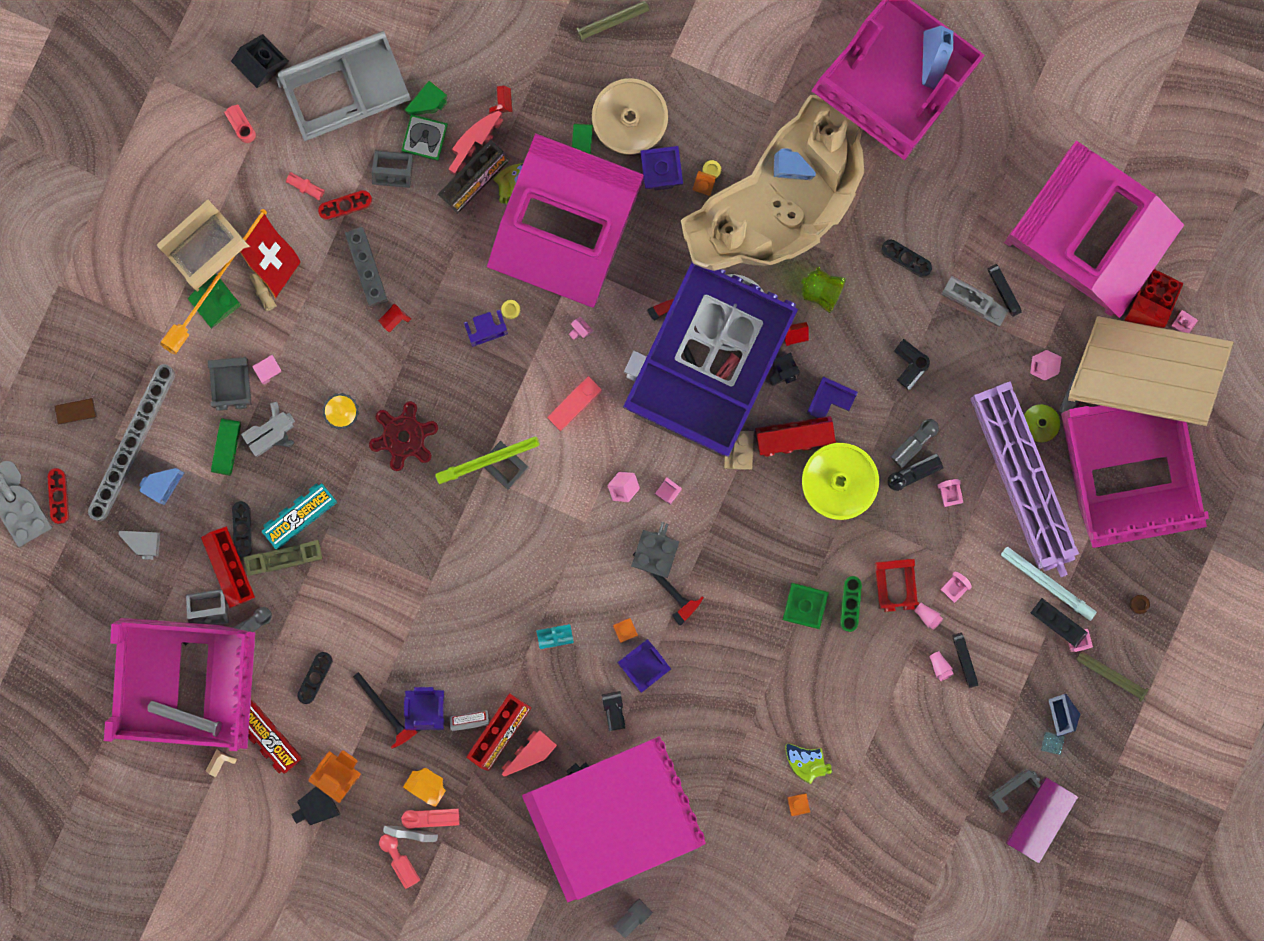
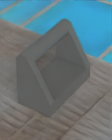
(392, 176)
(499, 476)
(210, 616)

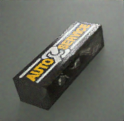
(474, 176)

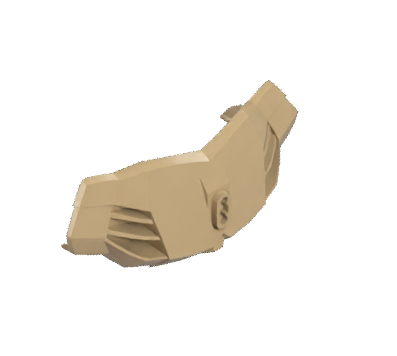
(742, 219)

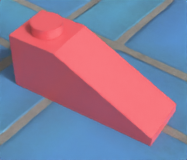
(575, 403)

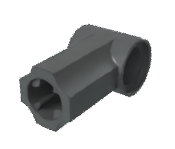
(636, 915)

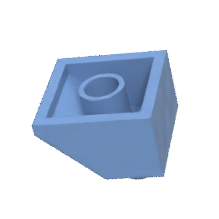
(161, 484)

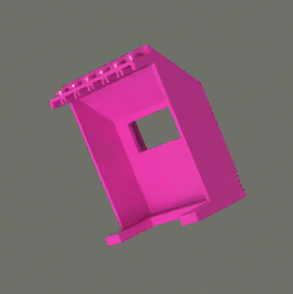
(579, 186)
(1067, 212)
(1115, 437)
(150, 671)

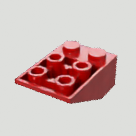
(1154, 300)

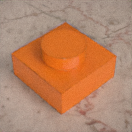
(704, 183)
(625, 630)
(798, 804)

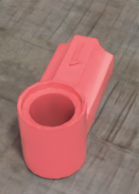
(239, 123)

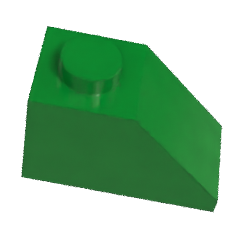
(427, 101)

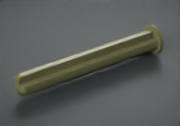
(612, 20)
(1112, 675)

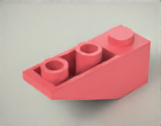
(534, 752)

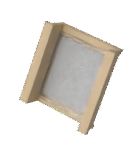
(202, 244)

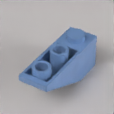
(936, 54)

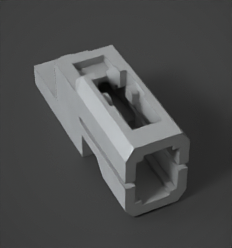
(975, 301)

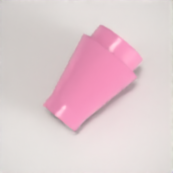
(928, 616)
(941, 666)

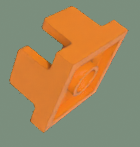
(335, 775)

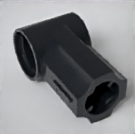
(613, 706)

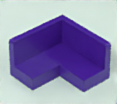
(830, 393)

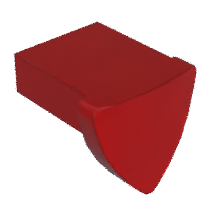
(504, 100)
(393, 318)
(797, 333)

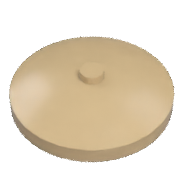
(629, 116)

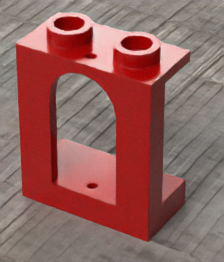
(911, 596)

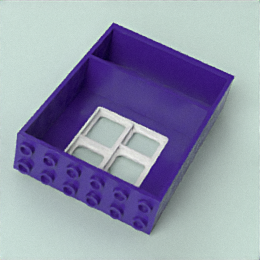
(689, 396)

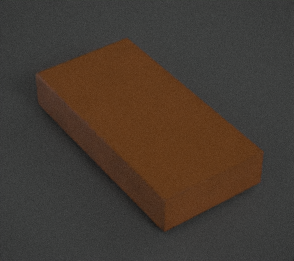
(75, 411)

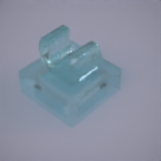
(1052, 743)

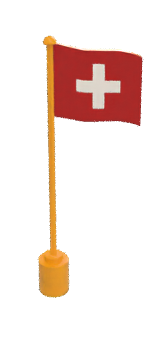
(267, 256)

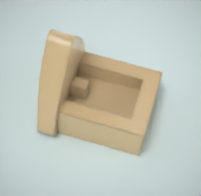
(217, 761)

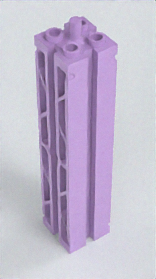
(1025, 477)

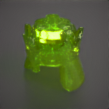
(822, 289)

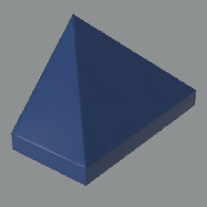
(1064, 714)

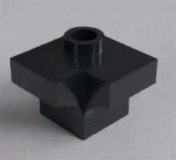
(785, 370)

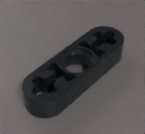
(916, 270)
(1004, 290)
(247, 514)
(965, 660)
(326, 667)

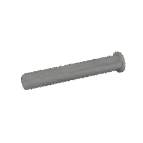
(185, 718)

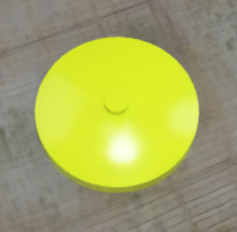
(840, 481)

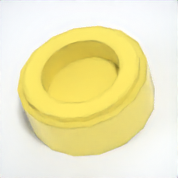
(712, 167)
(510, 309)

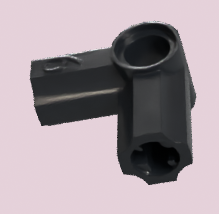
(912, 372)

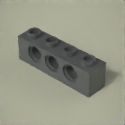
(366, 267)

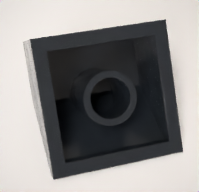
(259, 60)

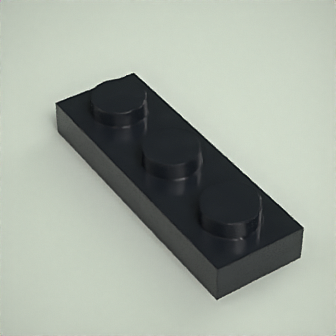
(1059, 622)

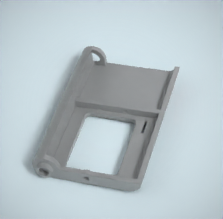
(370, 77)

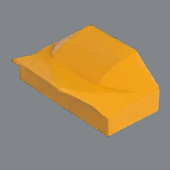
(426, 786)

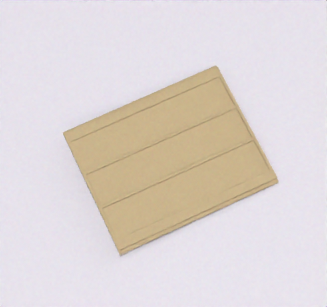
(1151, 370)

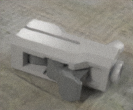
(271, 433)

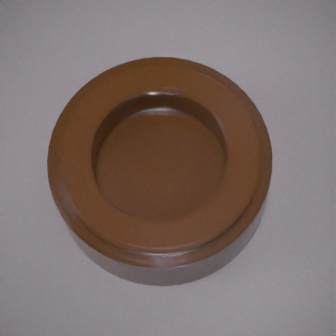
(1139, 604)

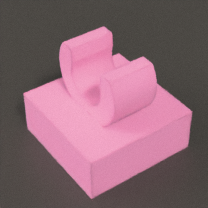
(1184, 322)
(580, 328)

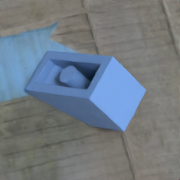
(792, 166)

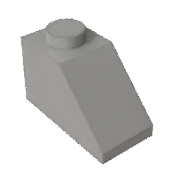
(142, 543)

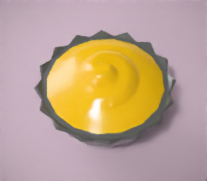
(340, 411)

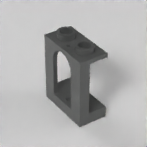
(997, 795)

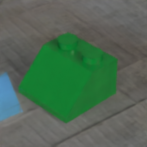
(217, 304)

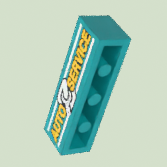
(299, 516)

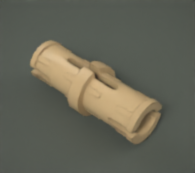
(263, 292)

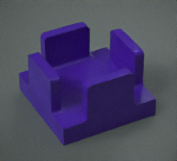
(661, 168)
(486, 329)
(644, 665)
(424, 709)

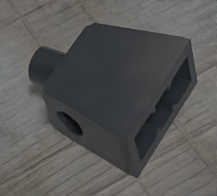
(315, 807)

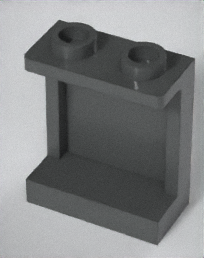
(230, 383)

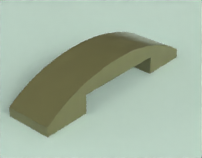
(283, 558)

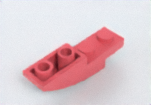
(478, 135)

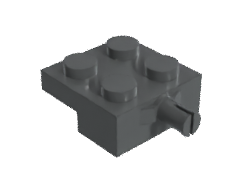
(655, 552)

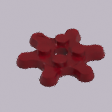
(391, 429)

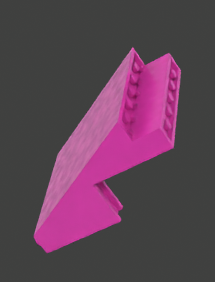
(881, 75)
(614, 819)

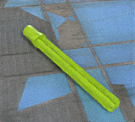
(454, 472)

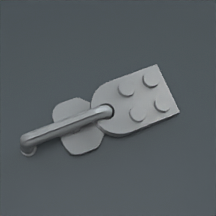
(24, 515)

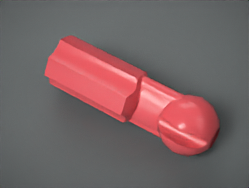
(430, 818)
(400, 862)

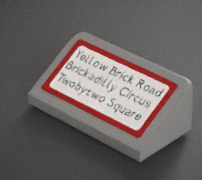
(469, 720)

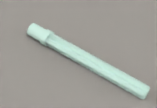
(1078, 605)

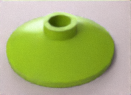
(1052, 422)

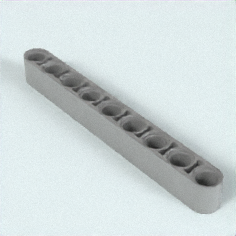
(123, 448)

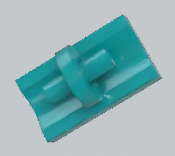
(555, 636)

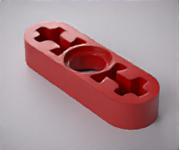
(333, 215)
(62, 481)

